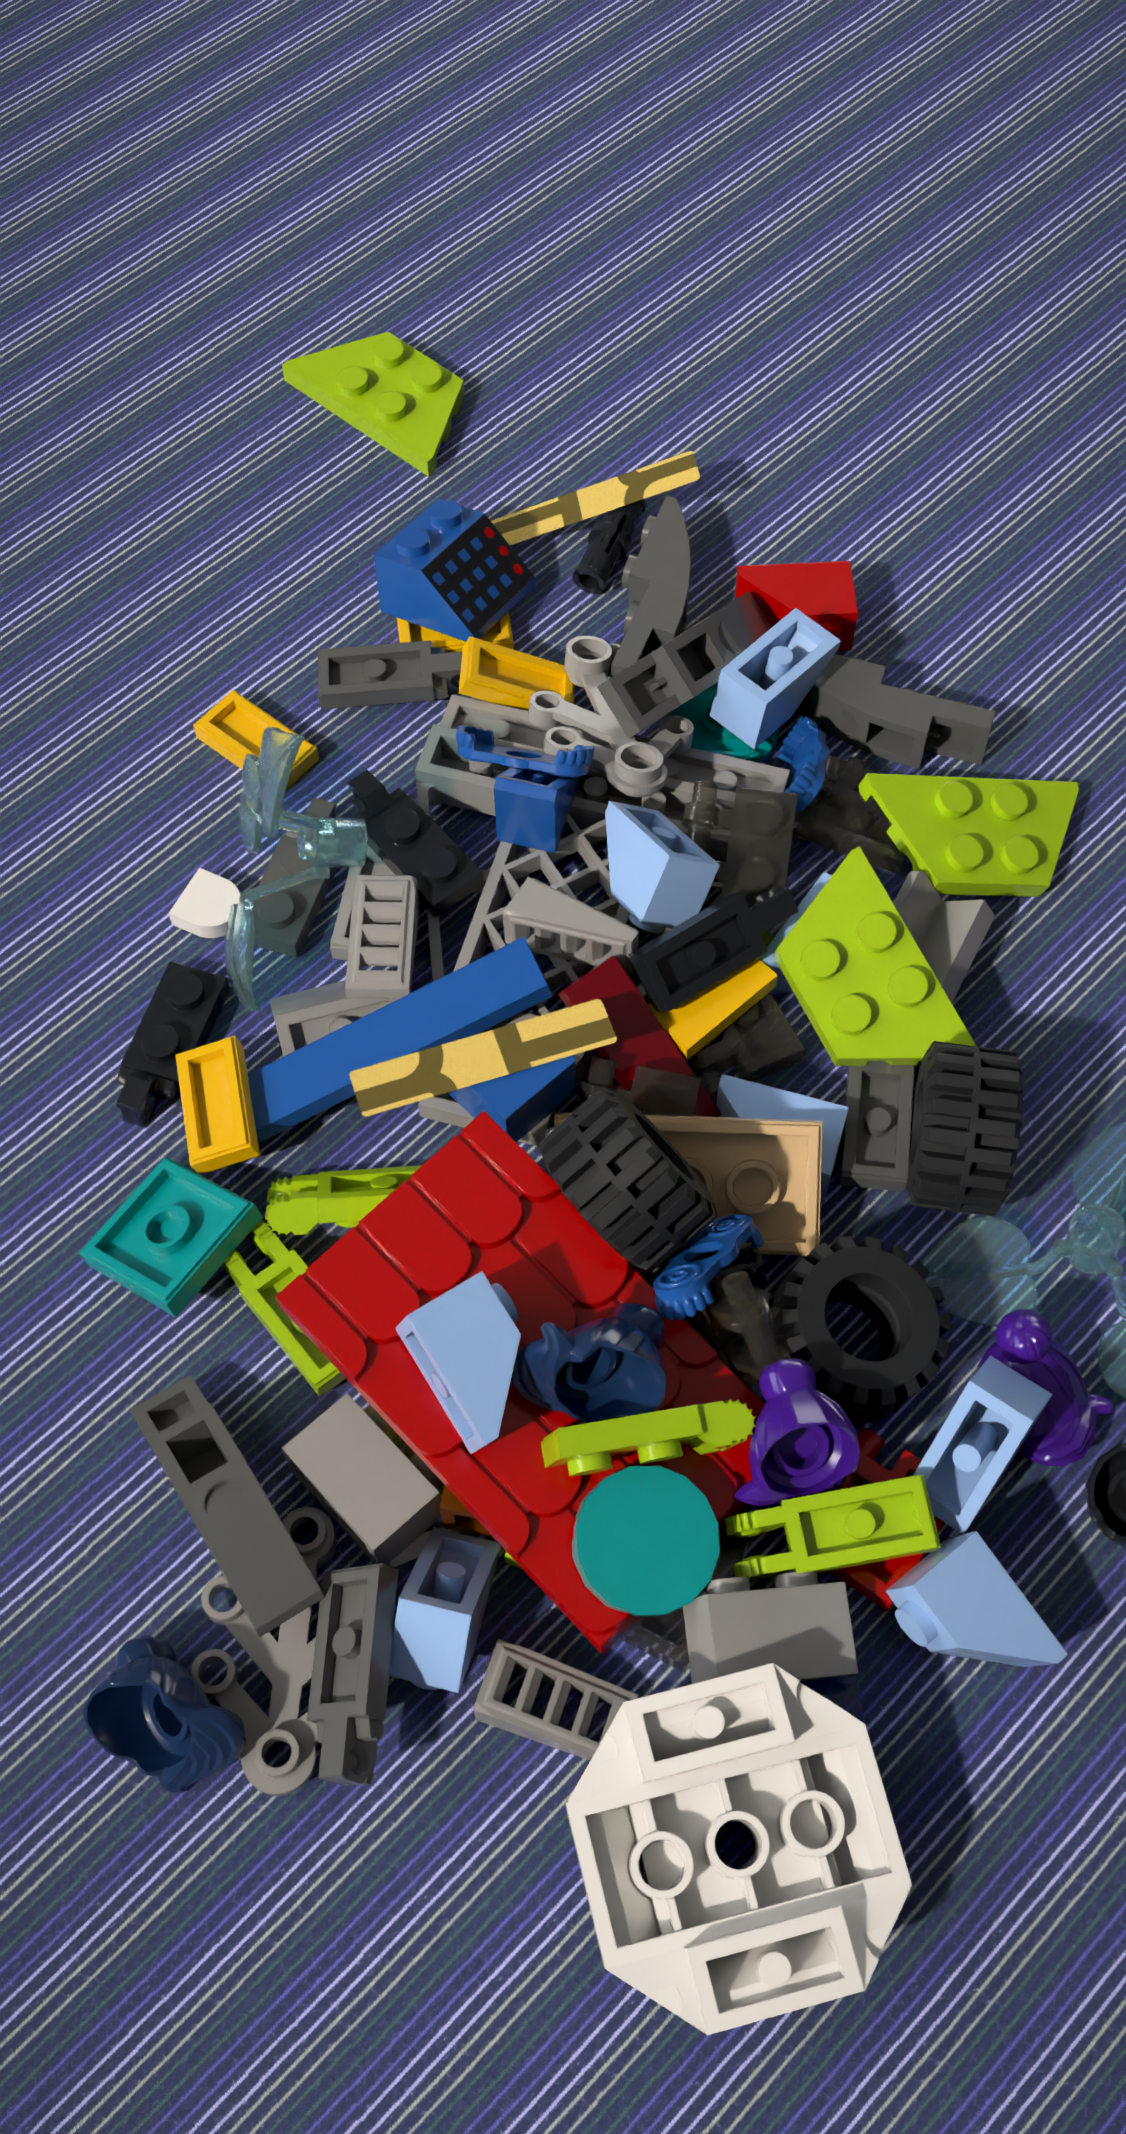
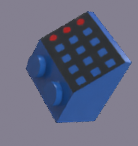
(450, 572)

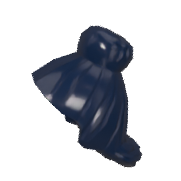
(597, 1368)
(161, 1717)

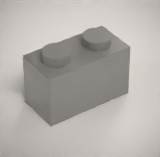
(365, 1479)
(794, 1625)

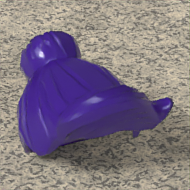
(1071, 1414)
(799, 1439)

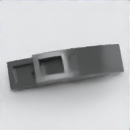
(656, 587)
(683, 665)
(890, 720)
(227, 1505)

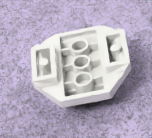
(824, 1866)

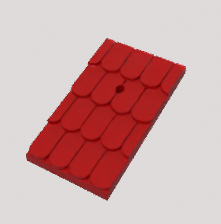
(501, 1214)

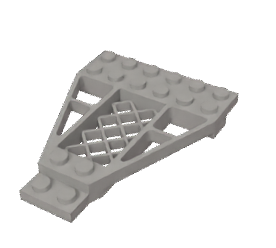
(469, 785)

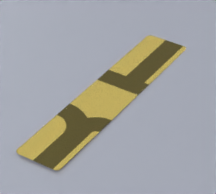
(598, 498)
(482, 1057)

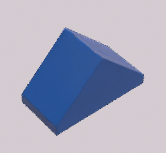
(532, 807)
(521, 1098)

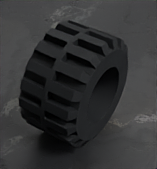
(965, 1128)
(627, 1180)
(895, 1302)

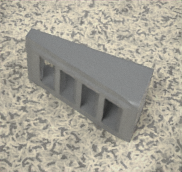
(377, 908)
(566, 927)
(537, 1668)

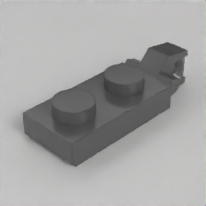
(386, 674)
(288, 915)
(877, 1126)
(352, 1670)

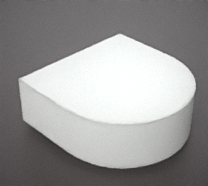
(205, 905)

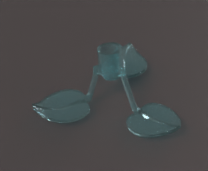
(320, 839)
(987, 1265)

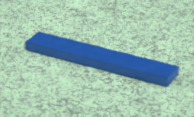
(426, 1018)

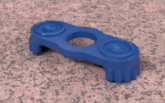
(479, 746)
(806, 753)
(684, 1282)

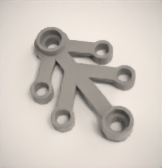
(630, 765)
(284, 1663)

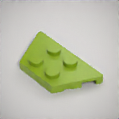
(384, 393)
(976, 831)
(865, 974)

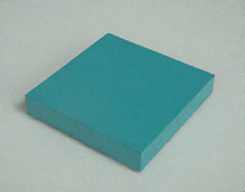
(171, 1236)

